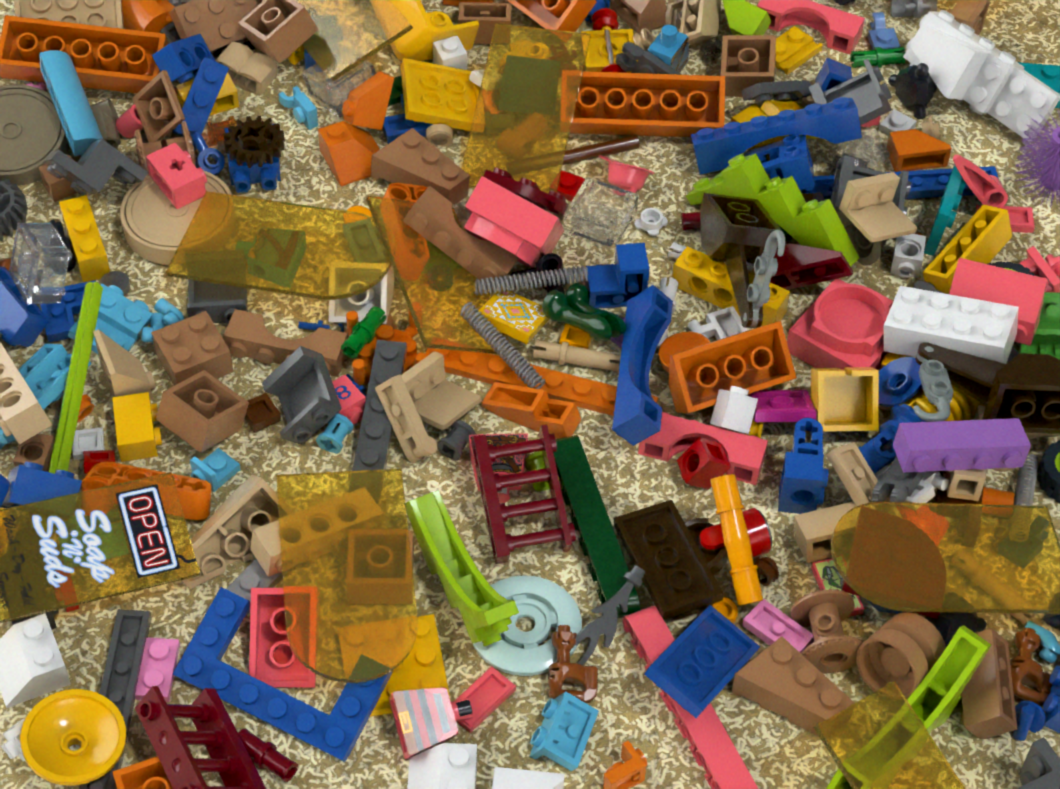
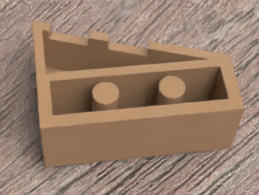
(418, 162)
(790, 686)

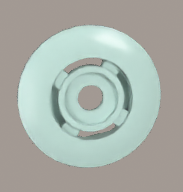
(548, 607)

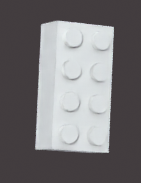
(950, 322)

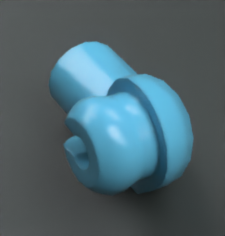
(171, 313)
(156, 323)
(1050, 645)

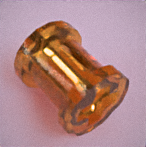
(216, 130)

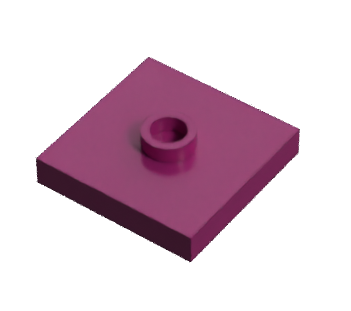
(783, 405)

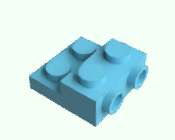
(119, 318)

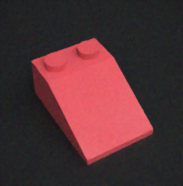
(269, 650)

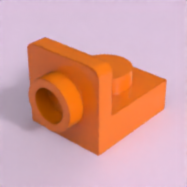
(630, 772)

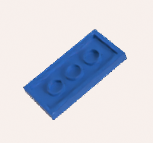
(702, 661)

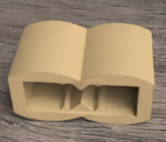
(248, 69)

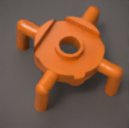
(363, 365)

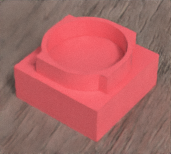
(511, 222)
(842, 328)

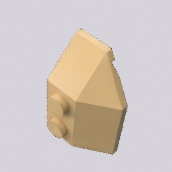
(694, 18)

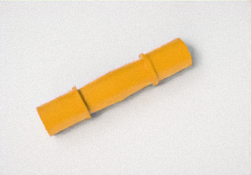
(736, 539)

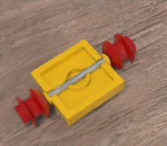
(606, 42)

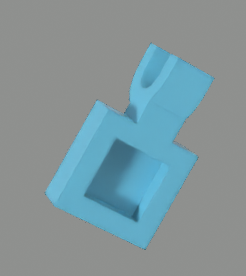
(303, 108)

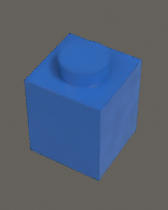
(833, 74)

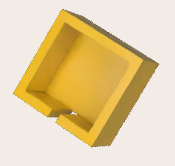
(846, 398)

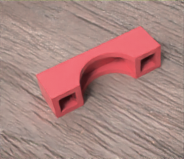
(838, 27)
(677, 434)

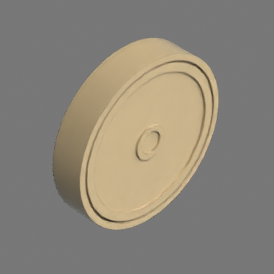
(154, 224)

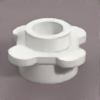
(651, 221)

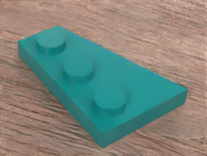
(945, 216)

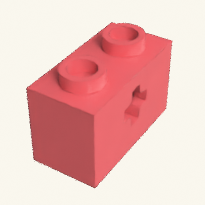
(176, 175)

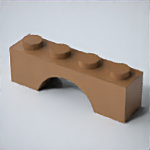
(435, 221)
(250, 338)

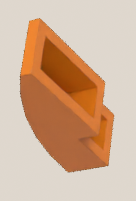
(532, 409)

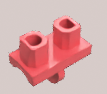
(1044, 269)

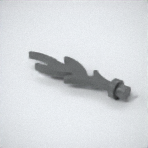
(607, 622)

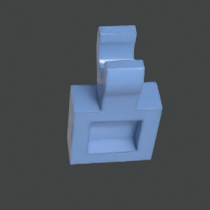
(879, 35)

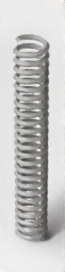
(528, 279)
(522, 365)
(1018, 500)

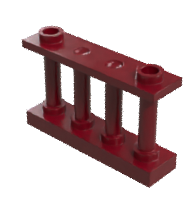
(498, 513)
(213, 730)

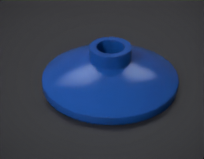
(899, 381)

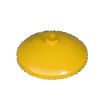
(69, 720)

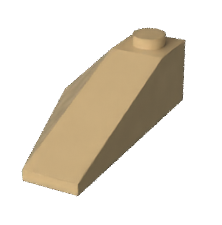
(229, 530)

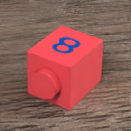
(350, 399)

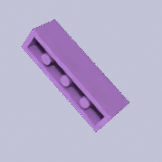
(961, 445)

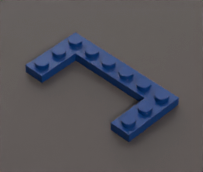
(204, 669)

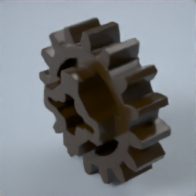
(254, 141)

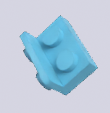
(564, 730)

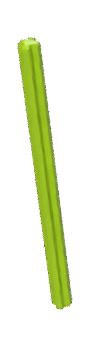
(76, 377)

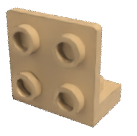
(870, 208)
(435, 398)

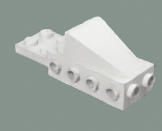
(980, 74)

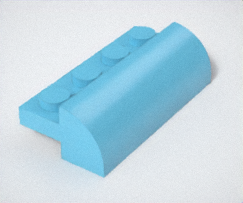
(69, 100)
(45, 376)

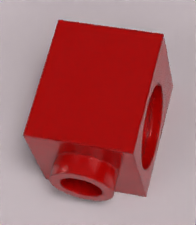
(703, 462)

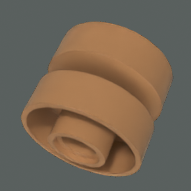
(900, 653)

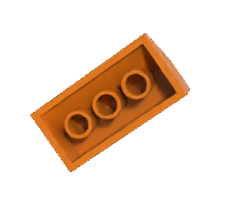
(743, 360)

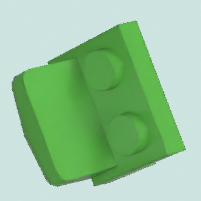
(1048, 331)

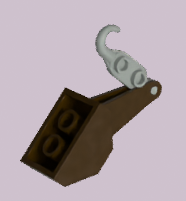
(746, 240)
(1020, 389)

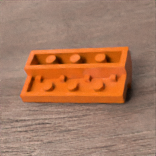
(146, 14)

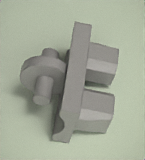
(914, 8)

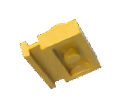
(794, 49)

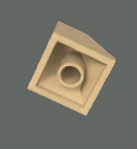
(121, 368)

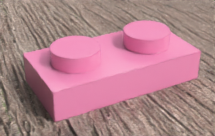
(770, 624)
(157, 666)

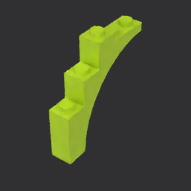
(809, 223)
(465, 587)
(942, 686)

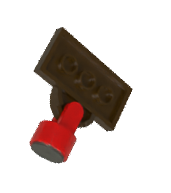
(683, 555)

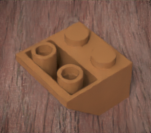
(641, 13)
(487, 16)

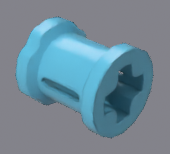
(335, 433)

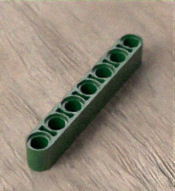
(592, 521)

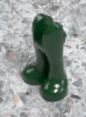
(576, 311)

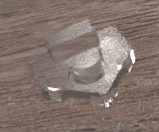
(868, 150)

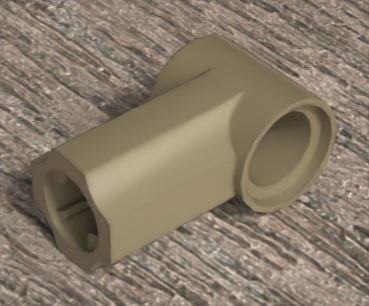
(106, 119)

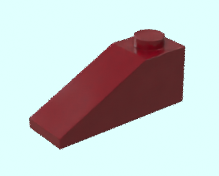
(808, 266)

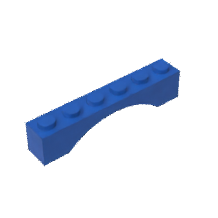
(830, 121)
(635, 410)

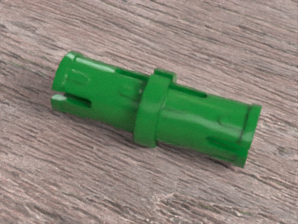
(878, 57)
(363, 332)

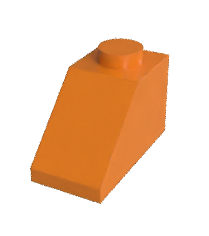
(369, 102)
(916, 151)

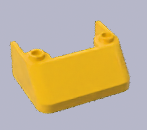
(428, 28)

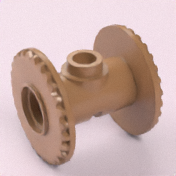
(145, 149)
(824, 613)

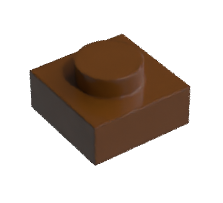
(261, 412)

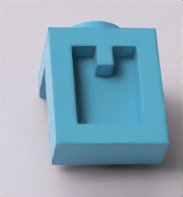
(215, 468)

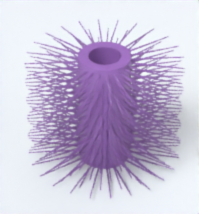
(1051, 170)

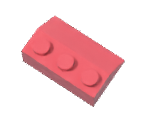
(1003, 287)

